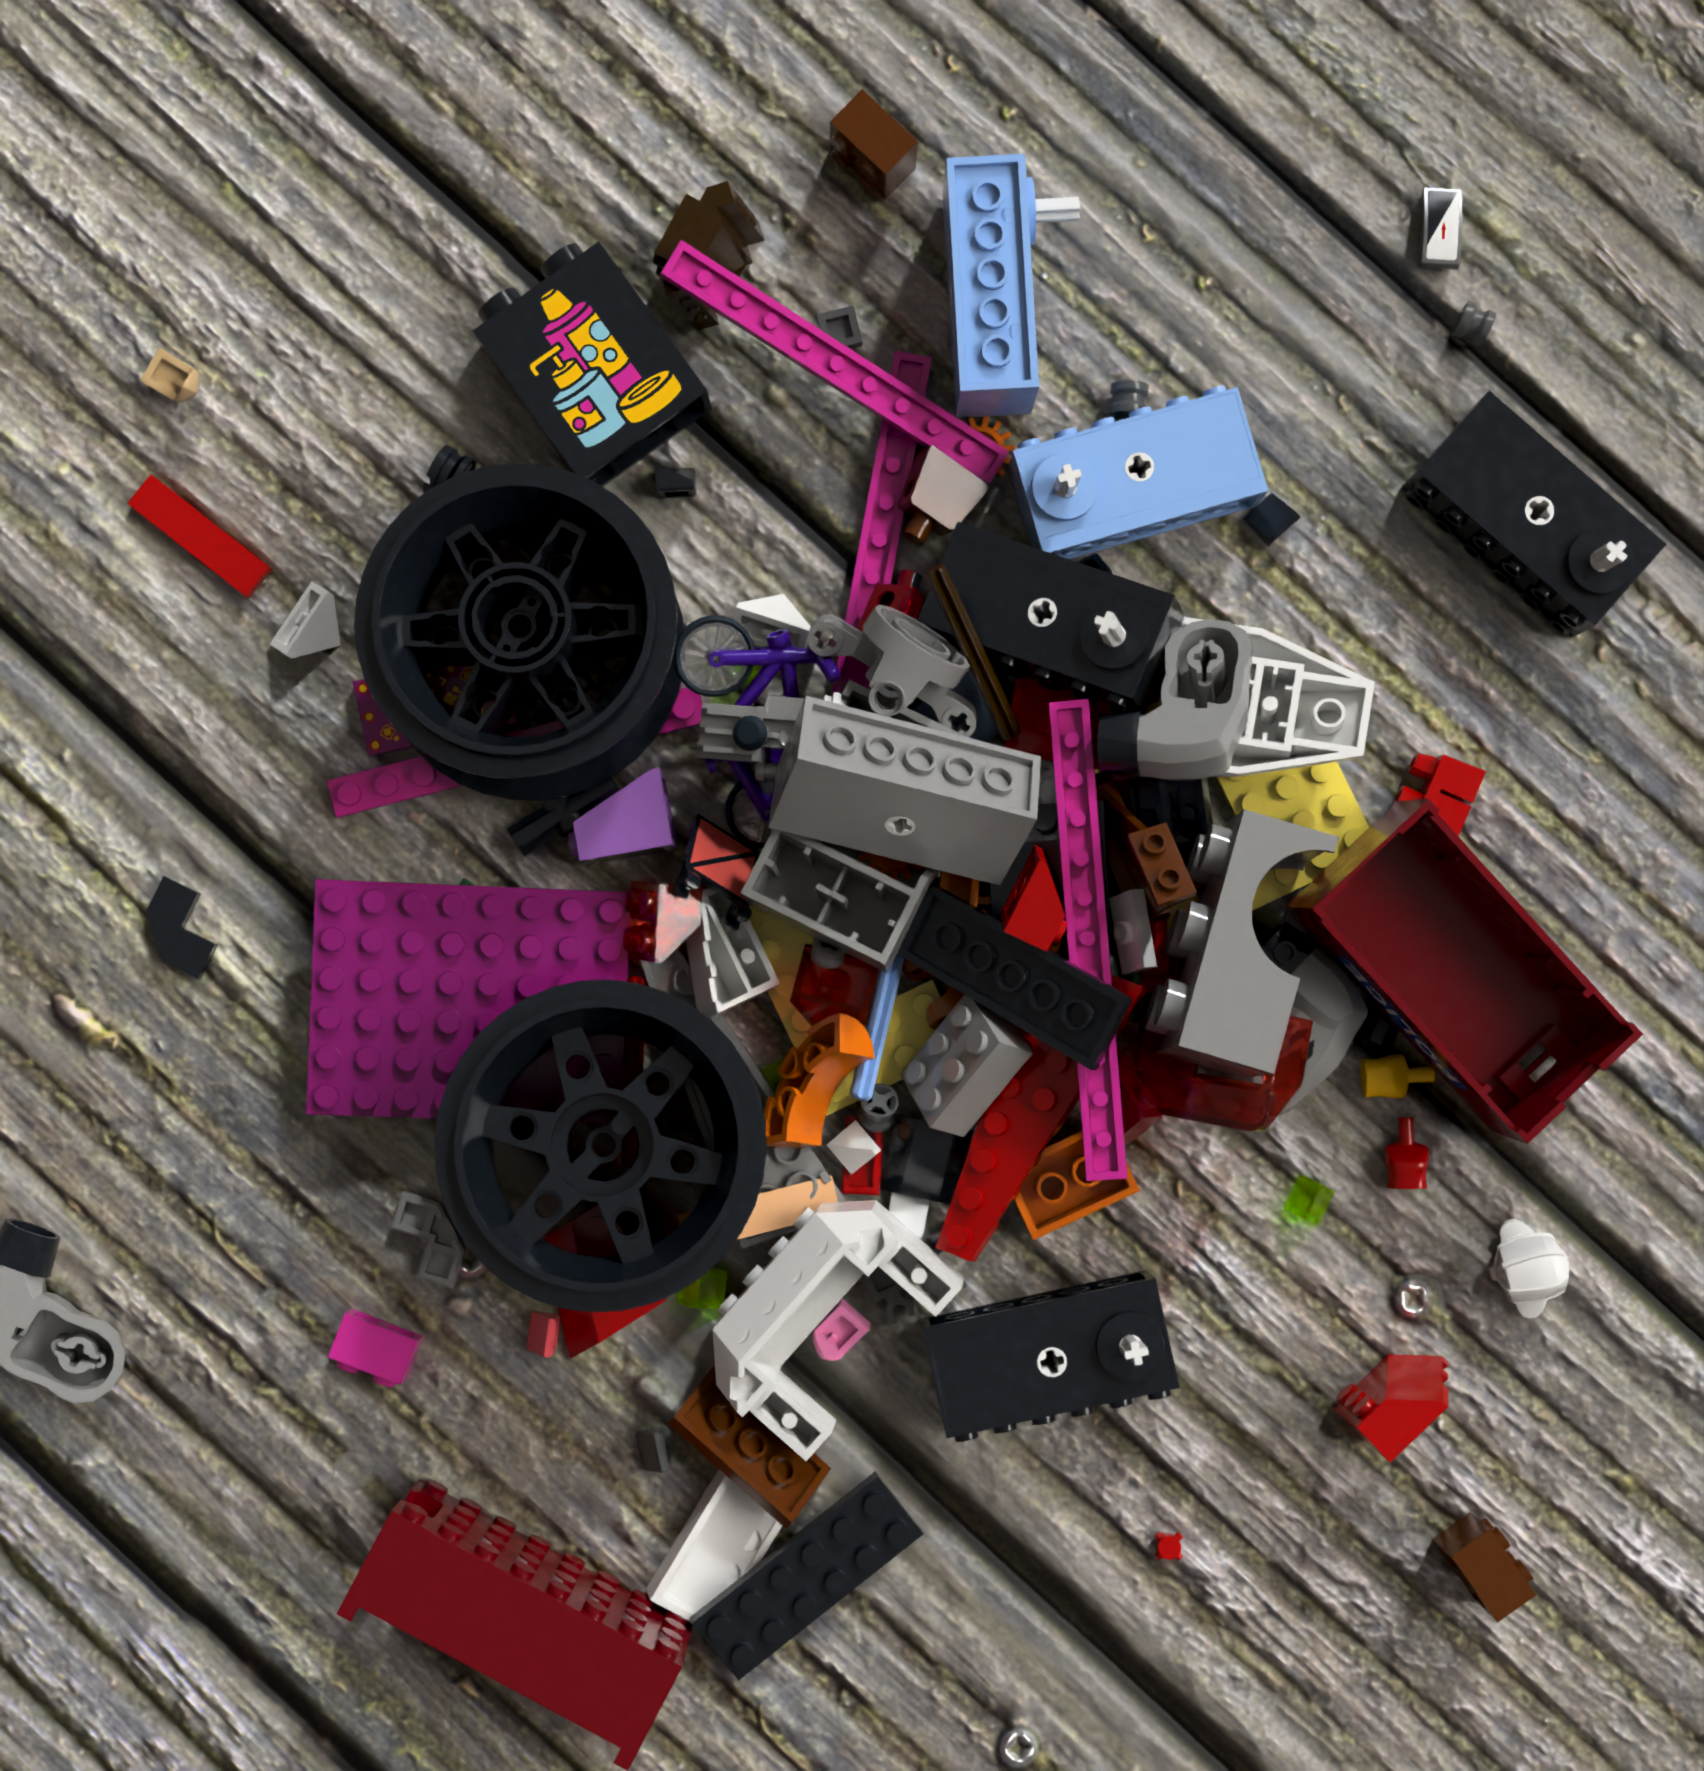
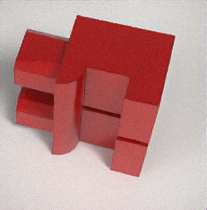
(1447, 784)

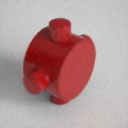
(1168, 1546)

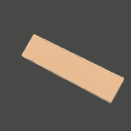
(782, 1206)

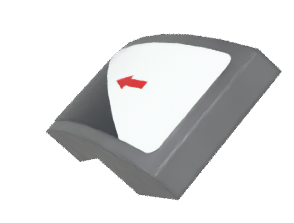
(1441, 228)

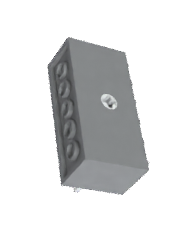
(904, 790)

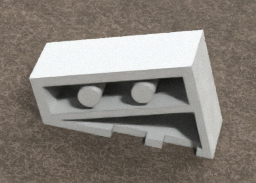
(724, 962)

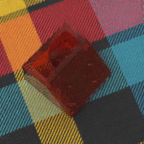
(659, 919)

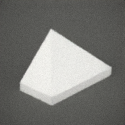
(769, 615)
(310, 625)

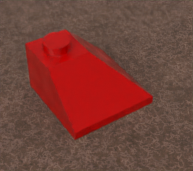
(1033, 905)

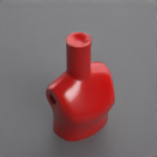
(1406, 1159)

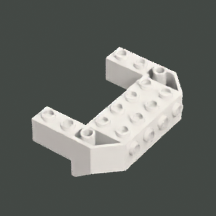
(797, 1293)

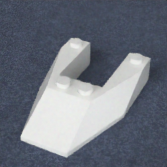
(1298, 708)

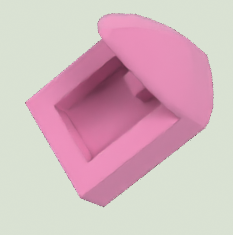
(839, 1331)

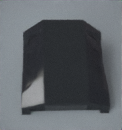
(924, 1160)

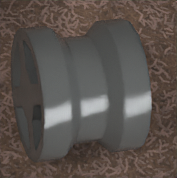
(1473, 324)
(1127, 397)
(883, 1099)

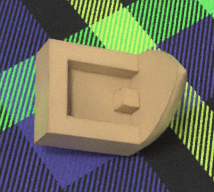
(171, 377)

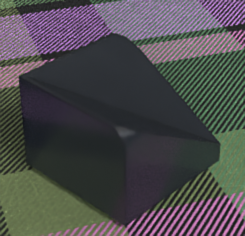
(675, 482)

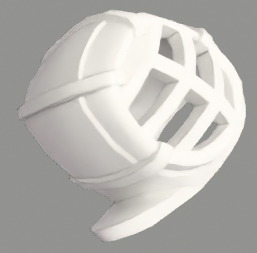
(1529, 1267)

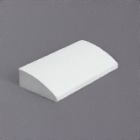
(714, 1548)

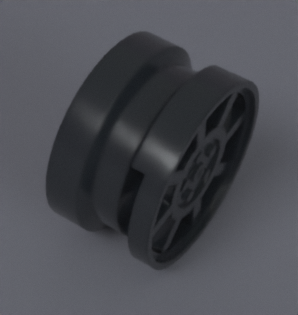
(447, 465)

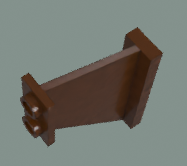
(1143, 857)

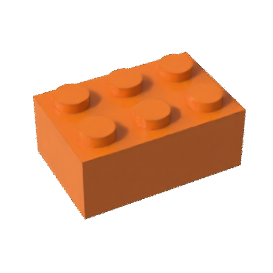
(1058, 1189)

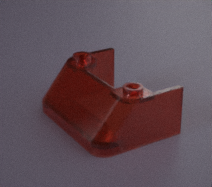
(1218, 1099)

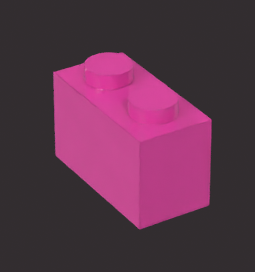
(375, 1347)

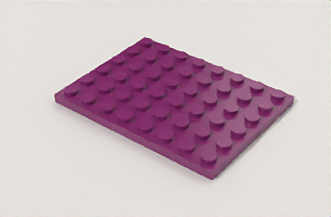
(425, 967)

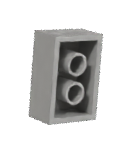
(964, 1066)

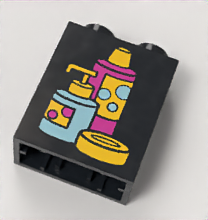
(591, 364)

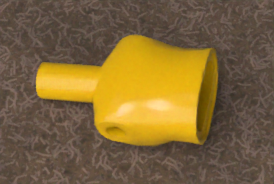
(1391, 1076)

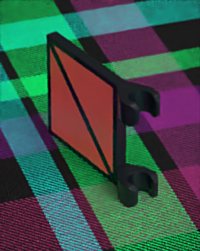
(718, 863)

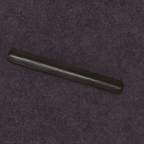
(973, 651)

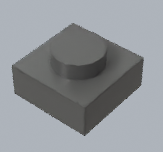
(842, 326)

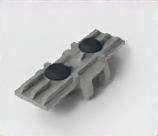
(748, 732)

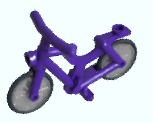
(716, 659)

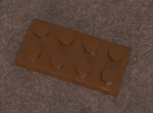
(748, 1452)

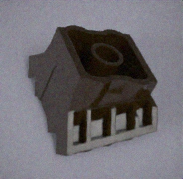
(718, 228)

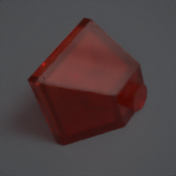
(831, 991)

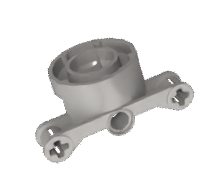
(903, 663)

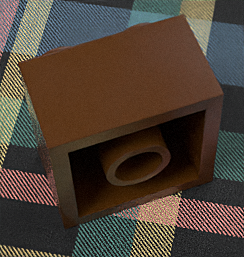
(872, 145)
(1484, 1566)

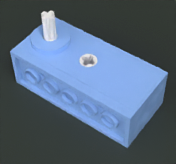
(990, 280)
(1086, 484)

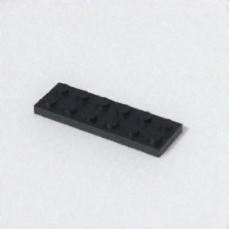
(1015, 978)
(806, 1576)

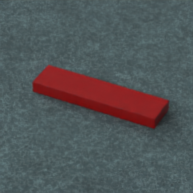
(199, 536)

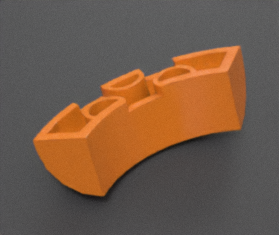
(810, 1079)

